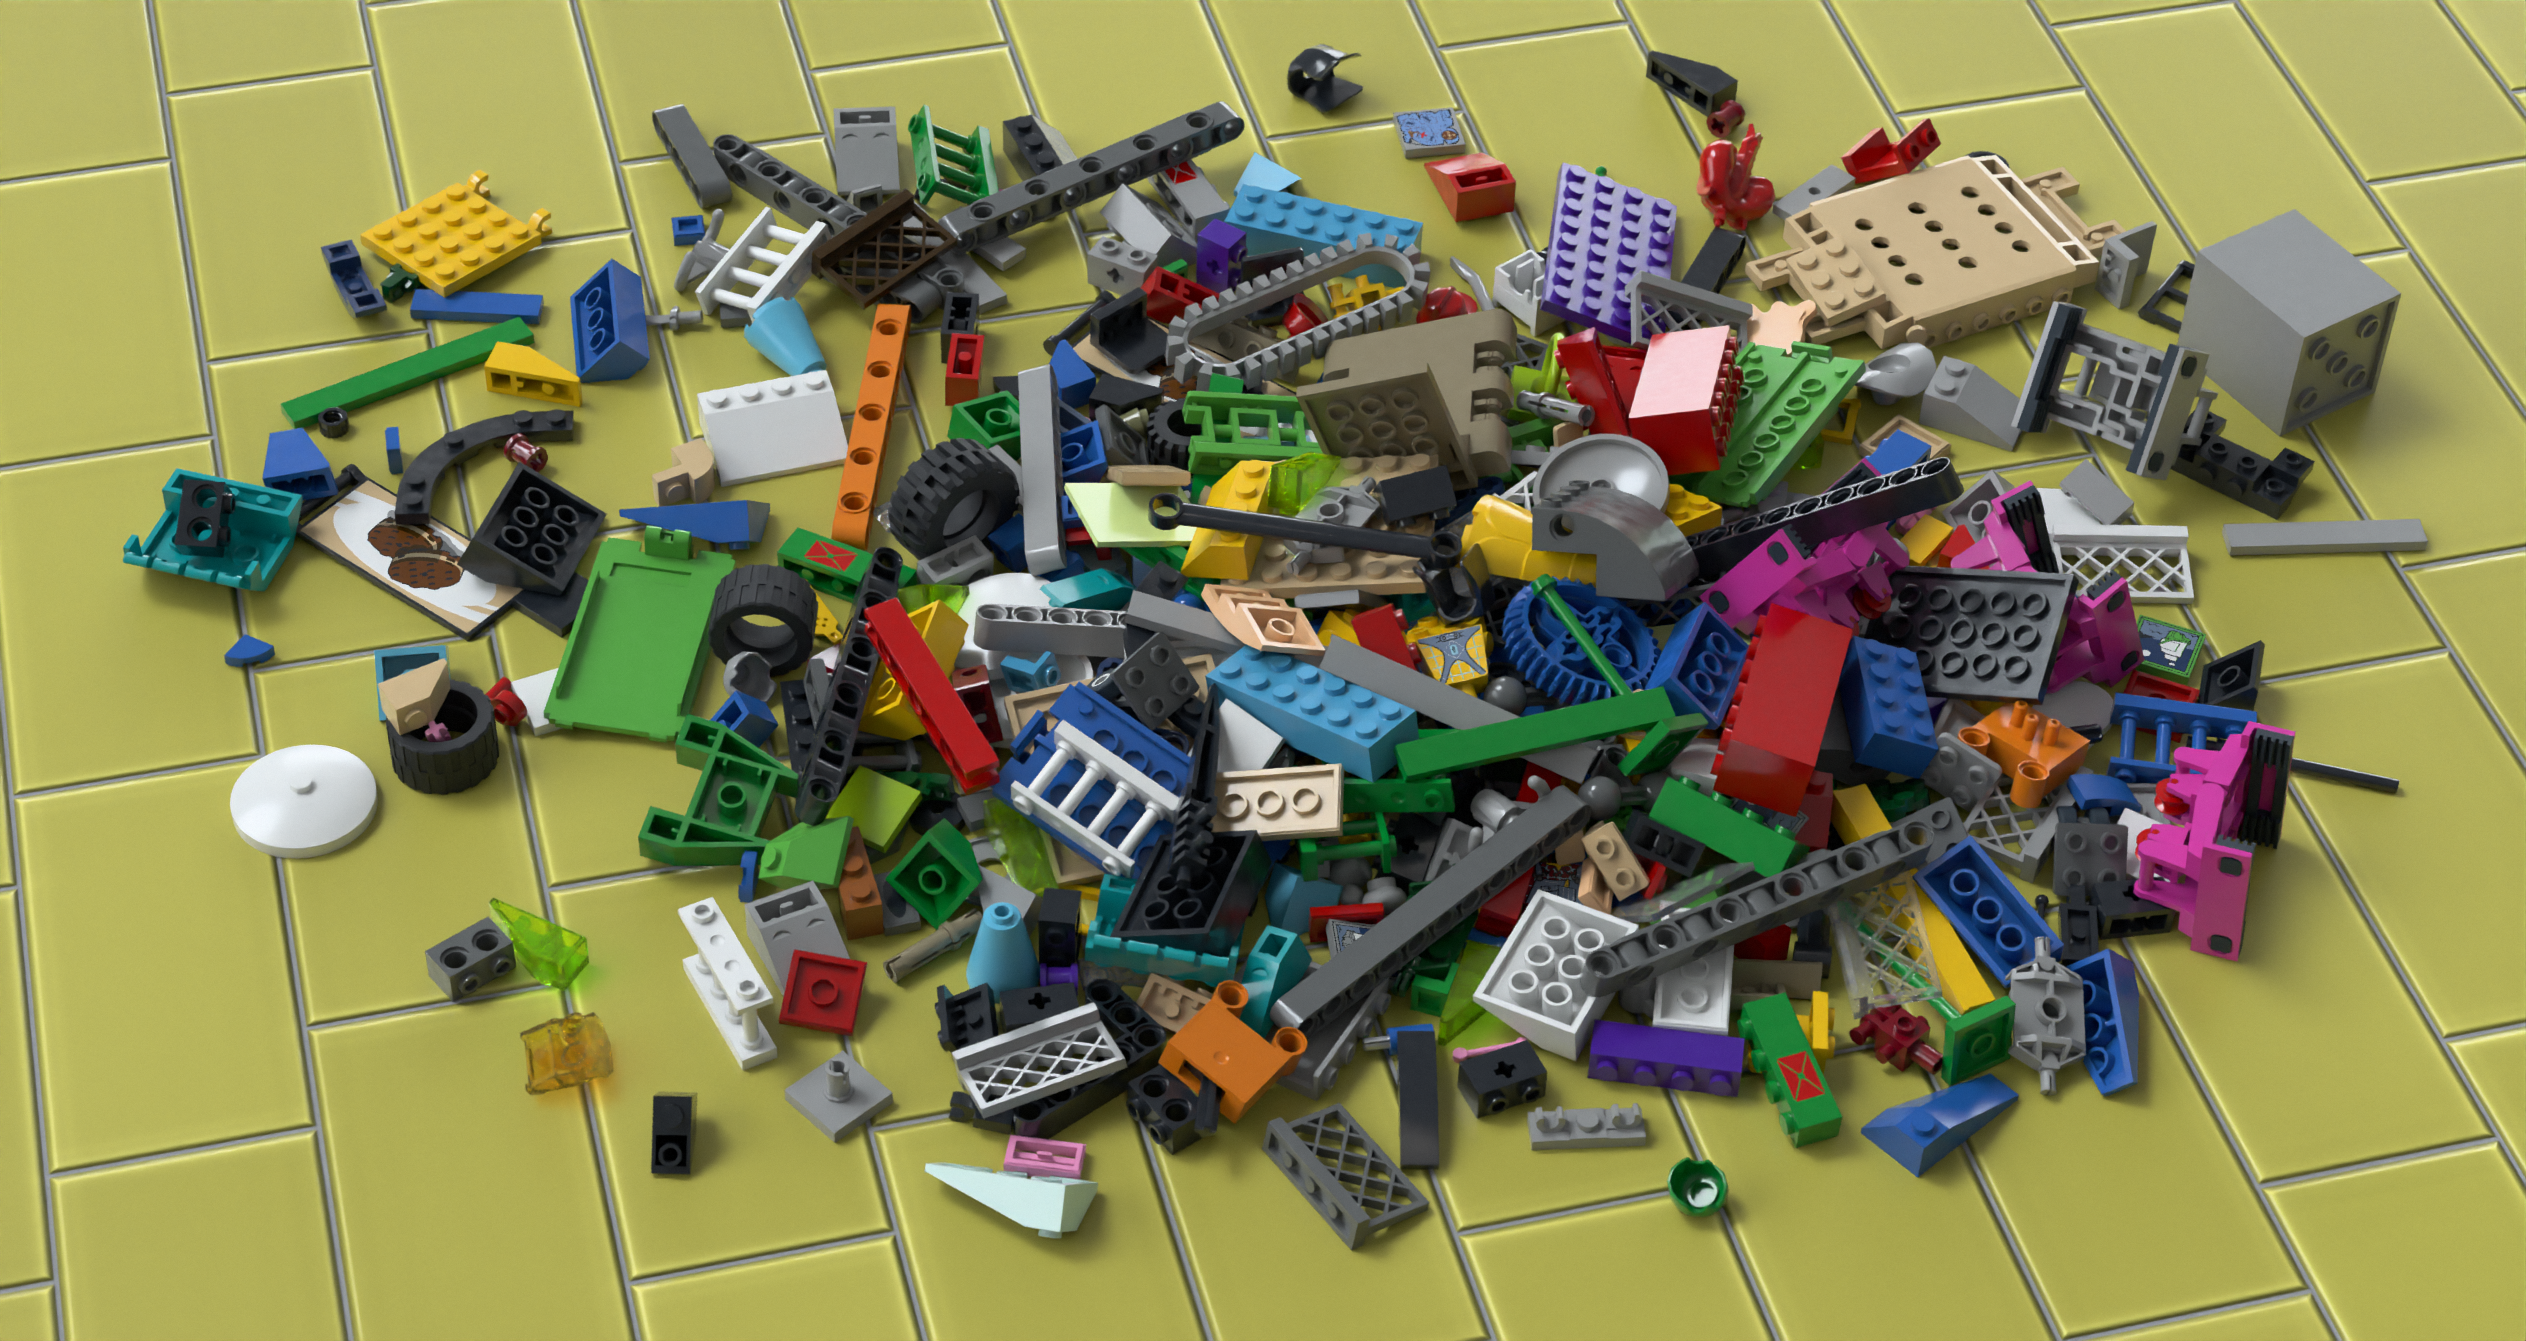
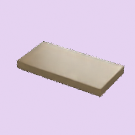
(1147, 475)
(1281, 802)

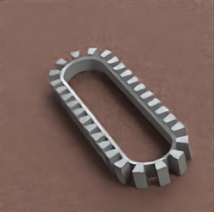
(1282, 286)

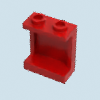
(1879, 159)

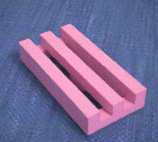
(1044, 1162)

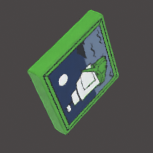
(2168, 649)

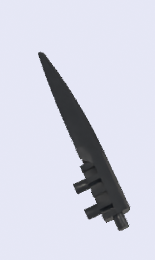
(1197, 800)

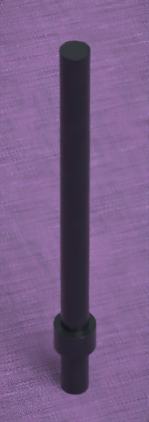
(2325, 771)

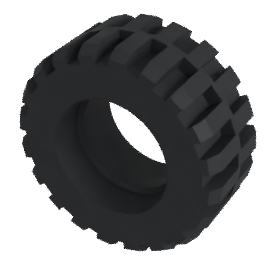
(951, 497)

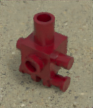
(1898, 1038)

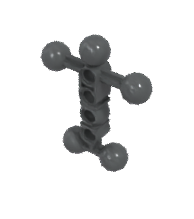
(1607, 787)

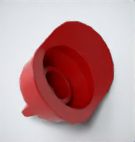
(1445, 303)
(1302, 316)

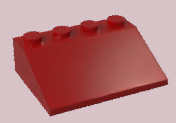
(1593, 382)

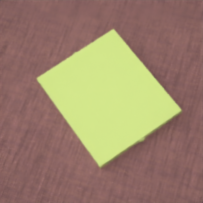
(1119, 515)

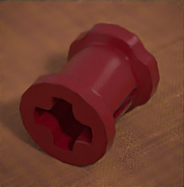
(1721, 122)
(525, 452)

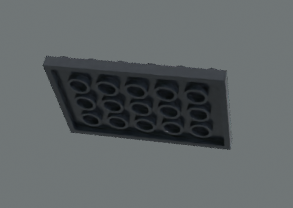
(1978, 629)

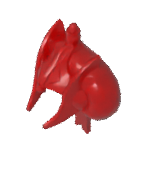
(1728, 185)

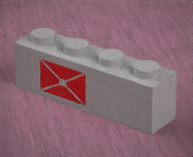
(1190, 196)

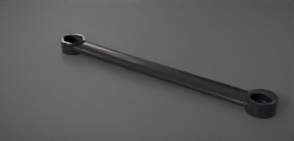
(1304, 530)

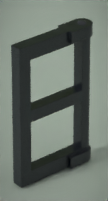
(2154, 316)

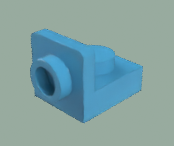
(1029, 676)

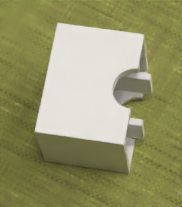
(1519, 289)

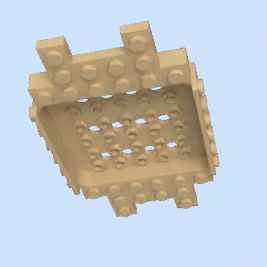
(1951, 298)

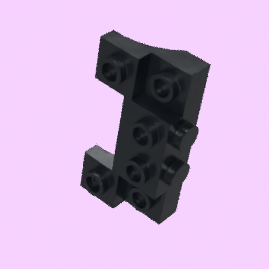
(2241, 472)

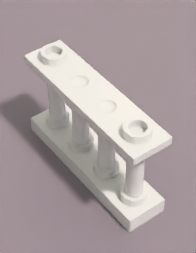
(784, 282)
(1099, 765)
(727, 983)

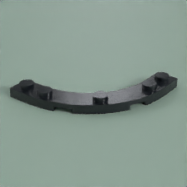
(429, 467)
(1165, 584)

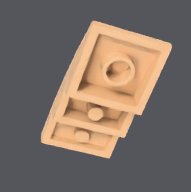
(1262, 620)

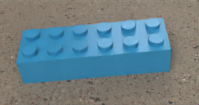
(1290, 221)
(1316, 710)

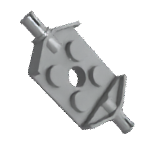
(1333, 505)
(2038, 1039)

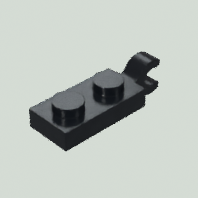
(2077, 927)

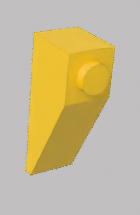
(528, 374)

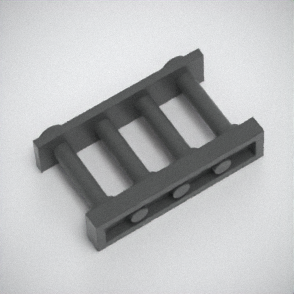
(907, 758)

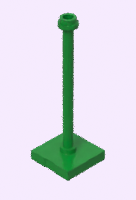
(1662, 741)
(1971, 1040)

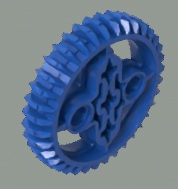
(1564, 666)

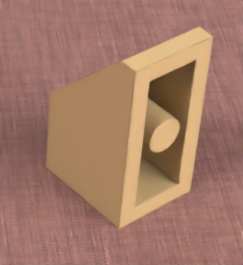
(415, 696)

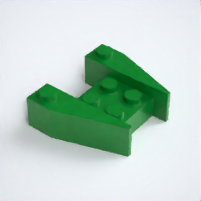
(727, 803)

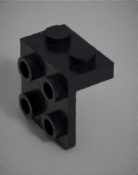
(1126, 334)

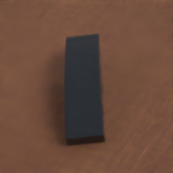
(1417, 1100)

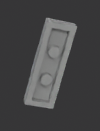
(1586, 1128)

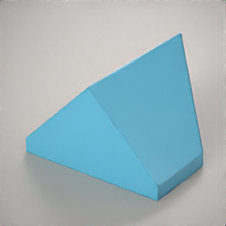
(1266, 175)
(1290, 898)

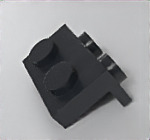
(966, 1017)

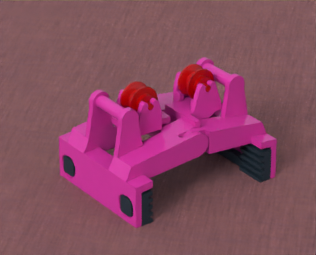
(2237, 792)

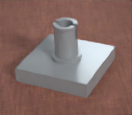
(838, 1096)

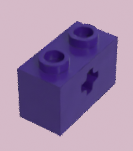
(1220, 256)

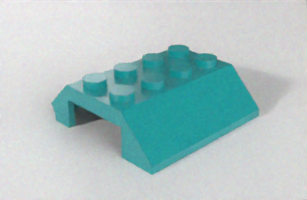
(260, 535)
(1148, 957)

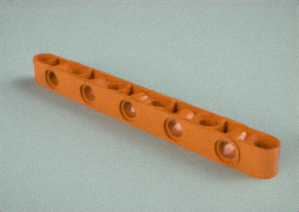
(872, 426)

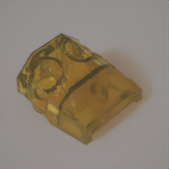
(566, 1053)

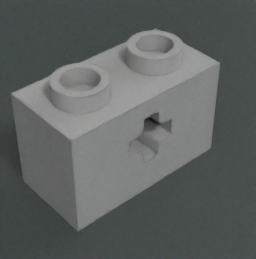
(1119, 266)

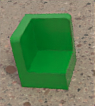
(1431, 994)

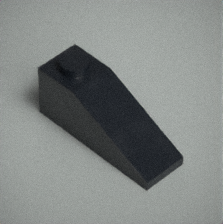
(1693, 82)

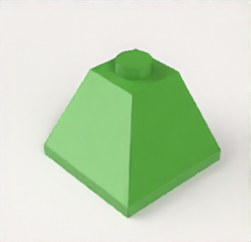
(807, 854)

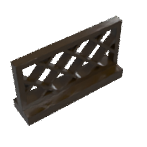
(863, 234)

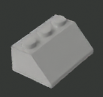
(1148, 227)
(1976, 504)

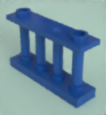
(2167, 717)

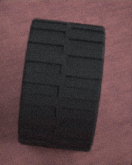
(771, 593)
(453, 763)

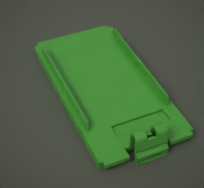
(1777, 419)
(639, 637)

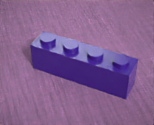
(1666, 1058)

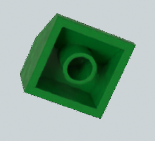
(989, 421)
(937, 873)

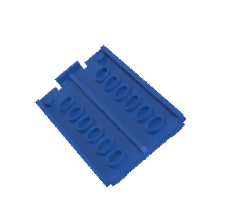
(1122, 737)

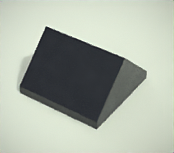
(2233, 679)

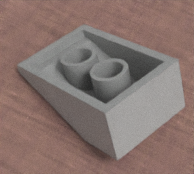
(1970, 405)

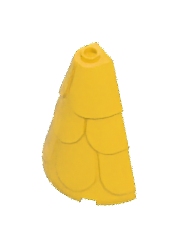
(1506, 543)

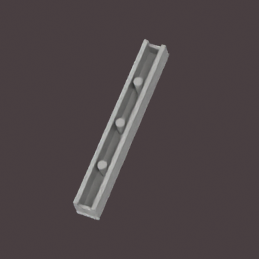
(1439, 701)

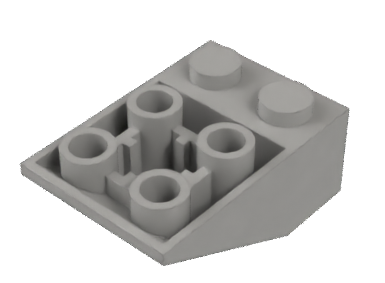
(866, 149)
(792, 921)

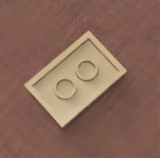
(1836, 280)

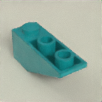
(1091, 590)
(1270, 972)

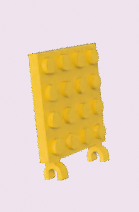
(455, 236)

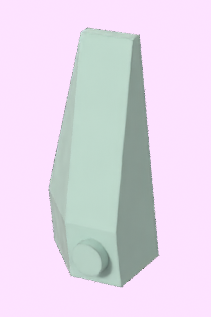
(1041, 1202)

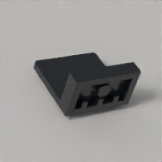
(1262, 264)

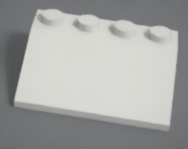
(772, 428)
(1539, 973)

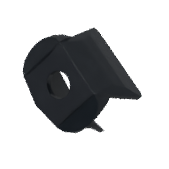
(1320, 85)
(1441, 593)

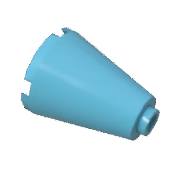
(785, 337)
(1003, 952)

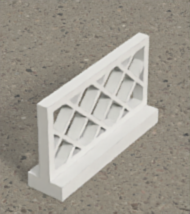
(2126, 541)

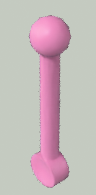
(1461, 1054)

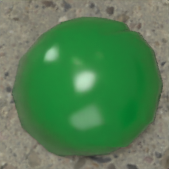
(1697, 1187)

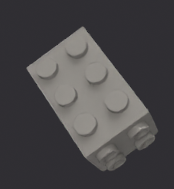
(1957, 768)

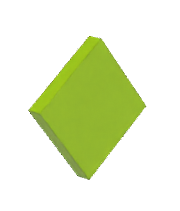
(877, 805)

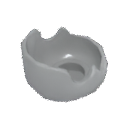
(749, 675)

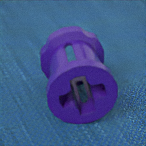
(1059, 975)

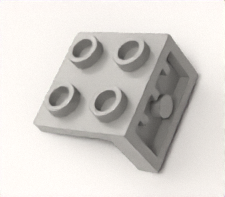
(2123, 260)

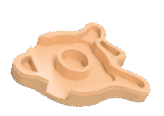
(1780, 324)

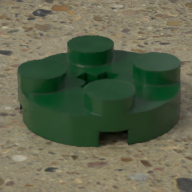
(1900, 797)

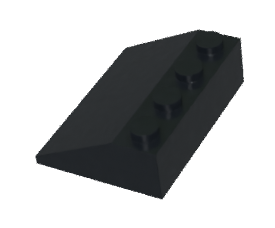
(532, 535)
(1207, 913)

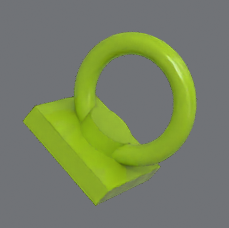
(1536, 381)

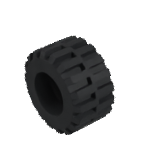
(1170, 435)

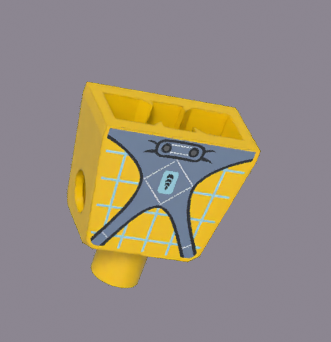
(1456, 659)

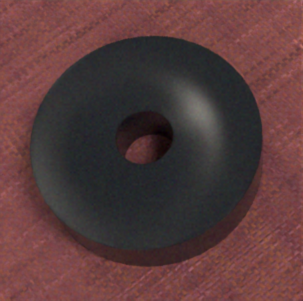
(925, 817)

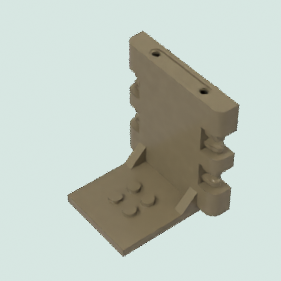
(1420, 393)

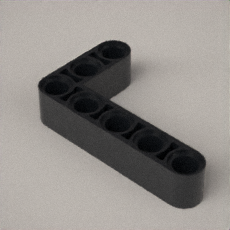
(1139, 1041)

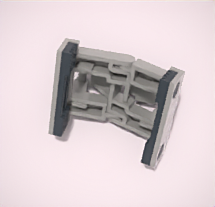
(2127, 380)

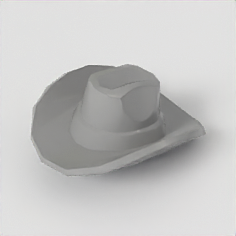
(1898, 373)

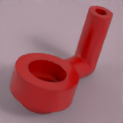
(507, 706)

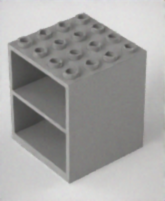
(2288, 321)

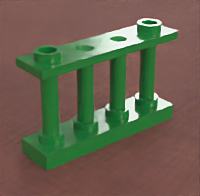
(976, 159)
(1398, 795)
(1312, 853)

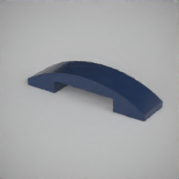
(351, 280)

